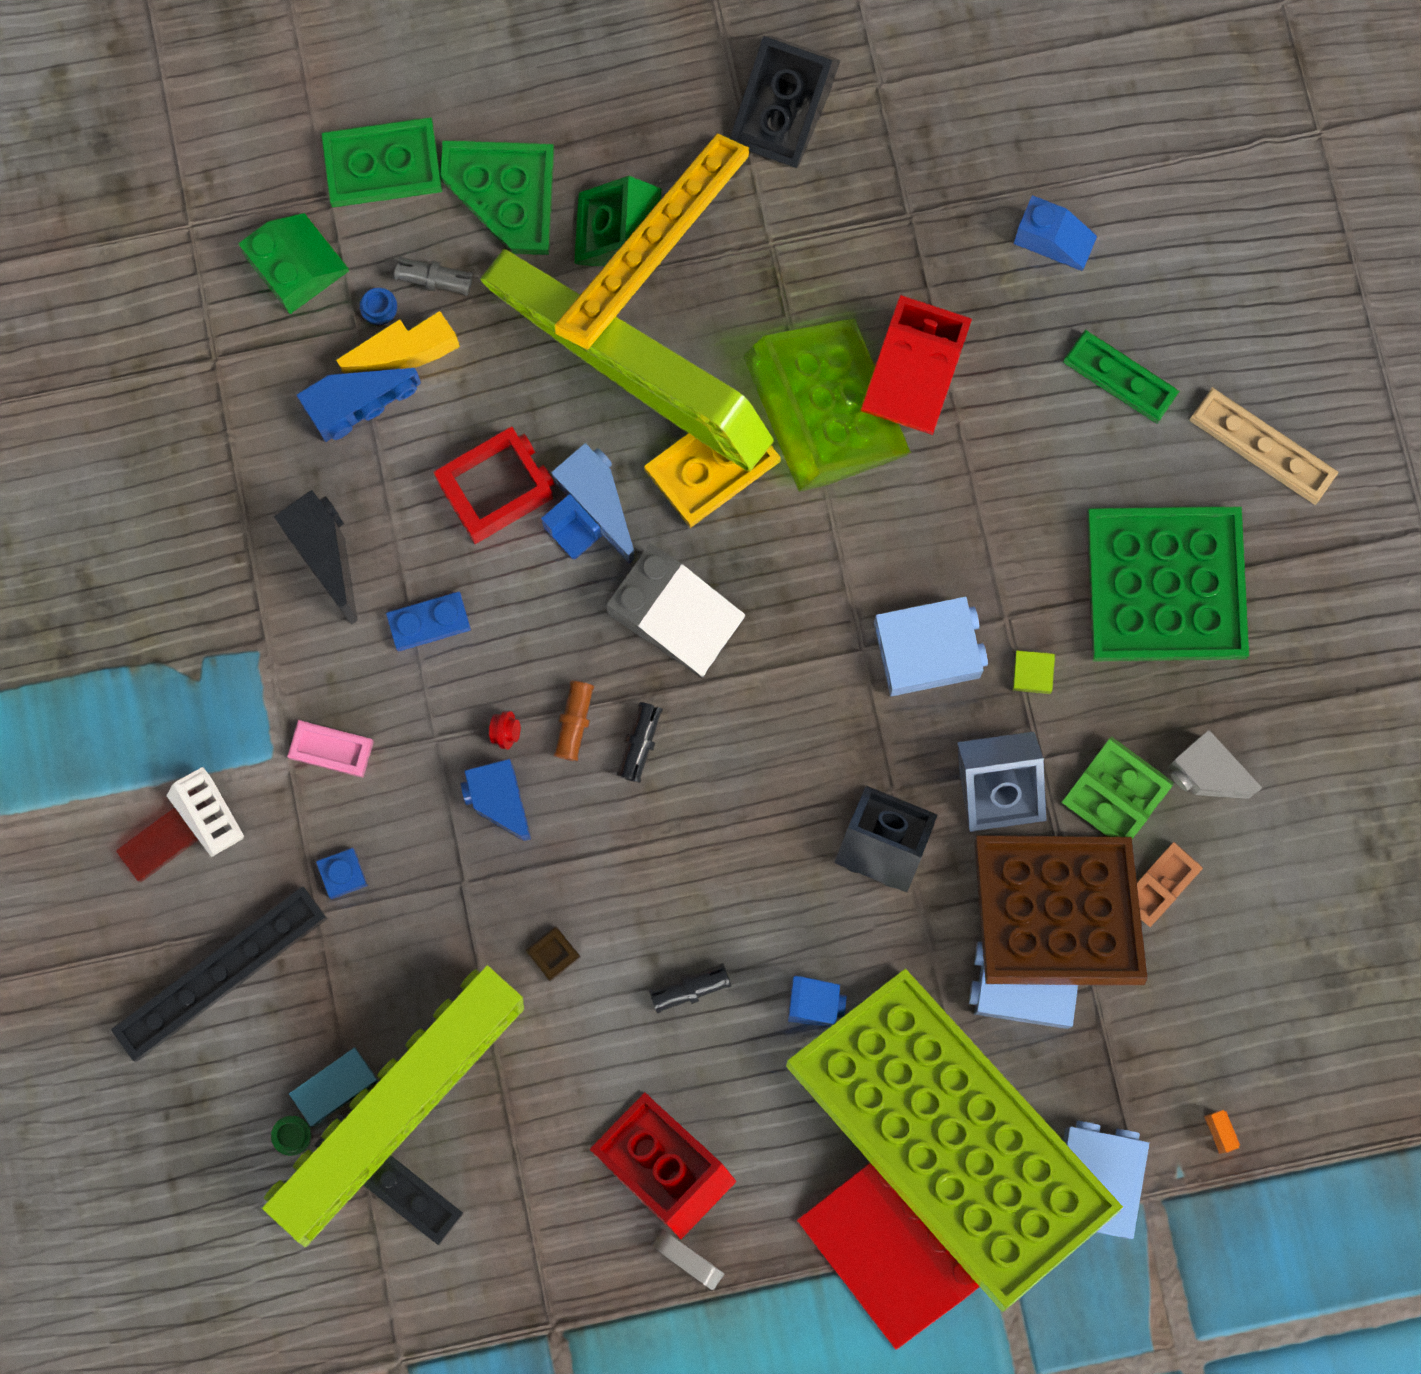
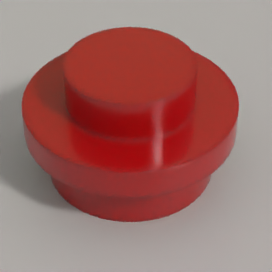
(504, 729)

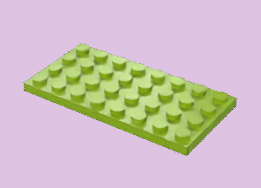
(954, 1139)

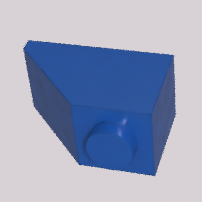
(1055, 233)
(497, 797)
(815, 1002)

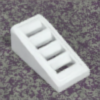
(210, 794)

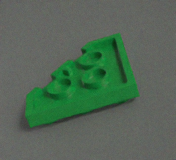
(505, 189)

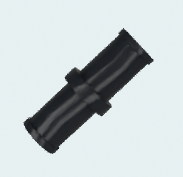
(639, 742)
(690, 988)

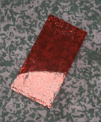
(157, 845)

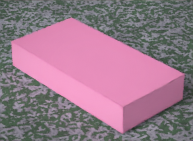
(330, 748)

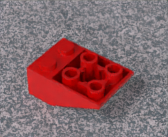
(916, 364)

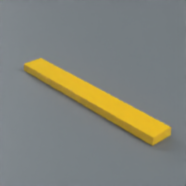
(651, 241)

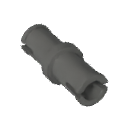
(433, 276)

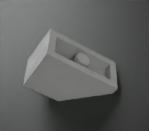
(1212, 771)

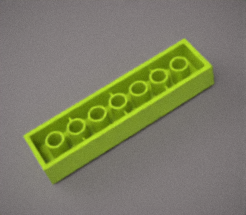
(394, 1106)

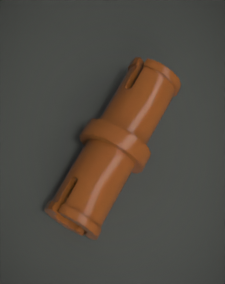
(574, 721)

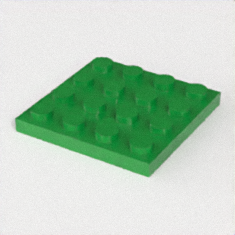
(1167, 584)

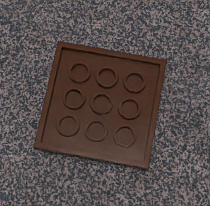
(1059, 910)

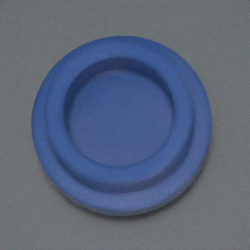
(378, 306)

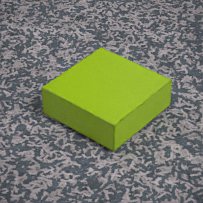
(1033, 672)

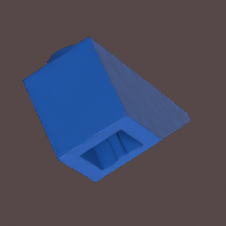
(348, 398)

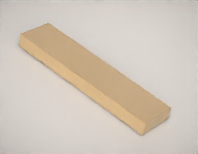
(1263, 446)

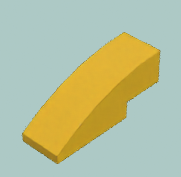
(401, 348)

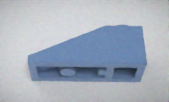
(591, 484)

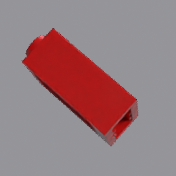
(482, 528)

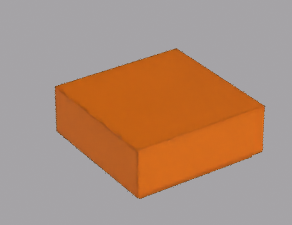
(1222, 1131)

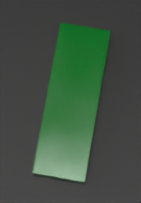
(1121, 376)

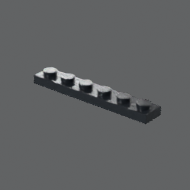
(219, 974)

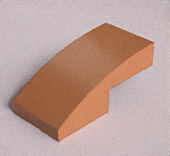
(1165, 882)

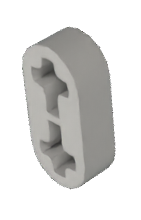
(688, 1259)

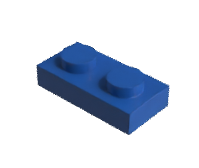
(428, 621)

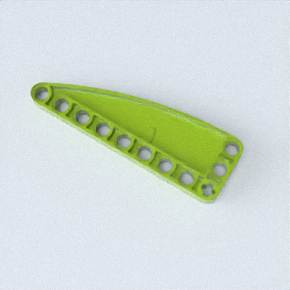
(640, 365)

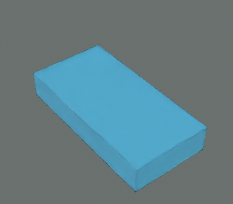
(333, 1087)

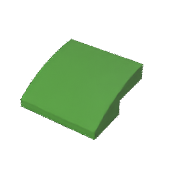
(1118, 791)

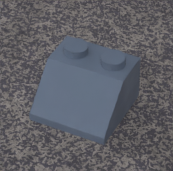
(1002, 781)

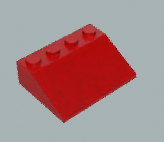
(886, 1256)

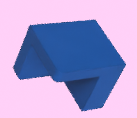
(571, 527)

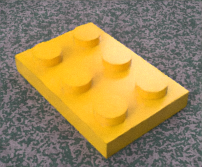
(700, 478)

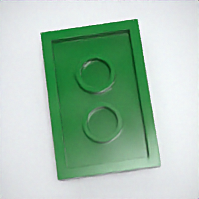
(381, 162)

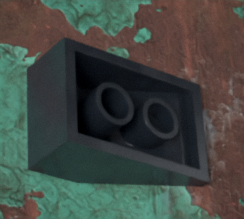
(784, 100)
(315, 533)

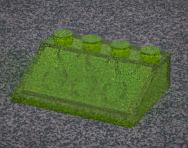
(814, 398)

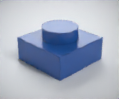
(342, 873)

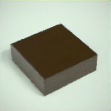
(553, 953)

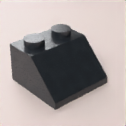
(886, 839)

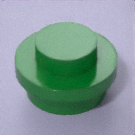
(291, 1135)

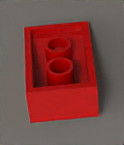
(663, 1165)

